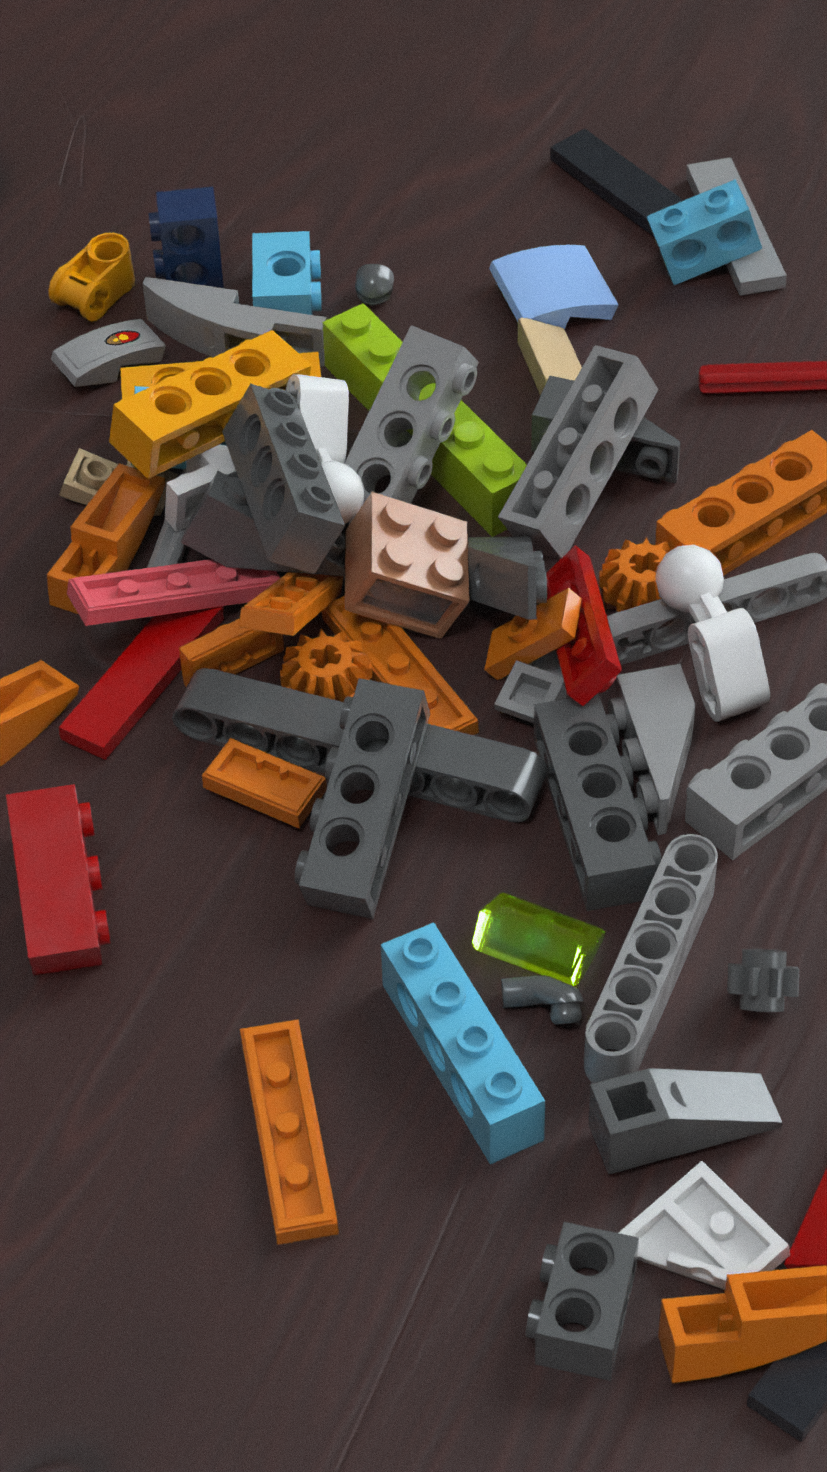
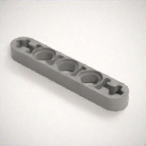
(792, 584)

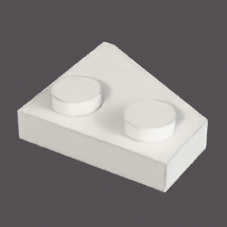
(705, 1231)

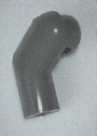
(543, 990)

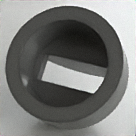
(374, 284)

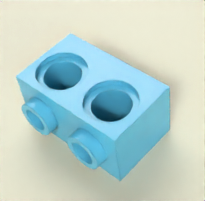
(704, 232)

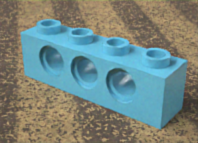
(463, 1043)

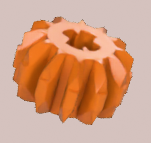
(630, 575)
(325, 666)

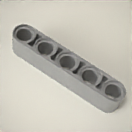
(660, 931)

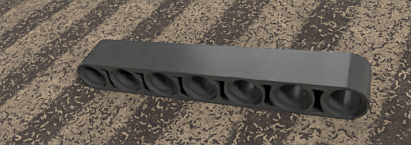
(304, 727)

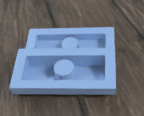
(554, 285)

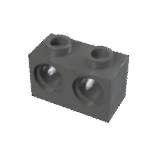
(593, 1301)

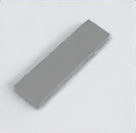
(758, 270)

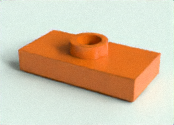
(531, 639)
(229, 650)
(264, 782)

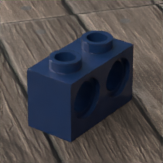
(188, 236)

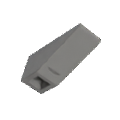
(657, 725)

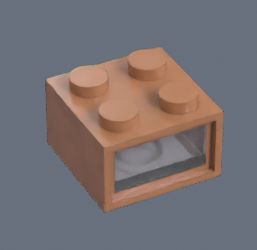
(406, 565)

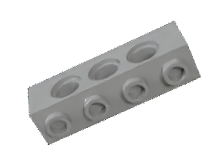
(397, 407)
(579, 451)
(763, 778)

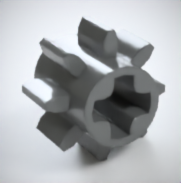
(763, 980)

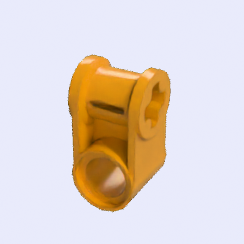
(97, 274)

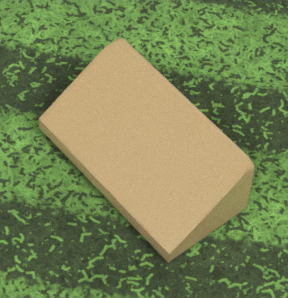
(547, 351)

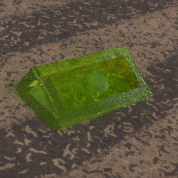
(536, 938)

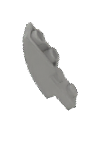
(215, 322)

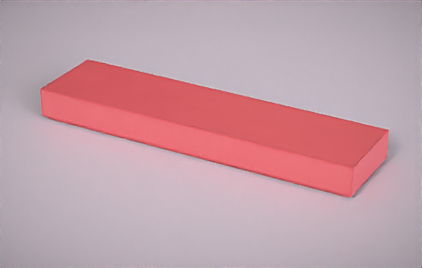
(164, 590)

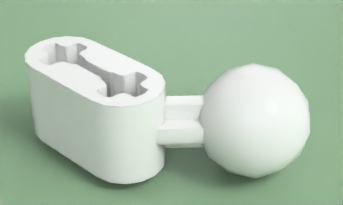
(325, 413)
(721, 642)

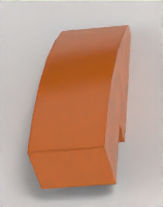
(106, 531)
(30, 704)
(748, 1326)

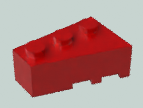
(57, 879)

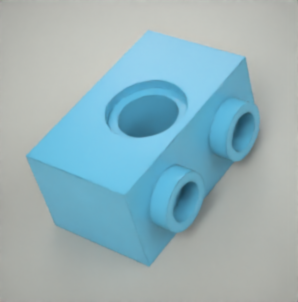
(285, 271)

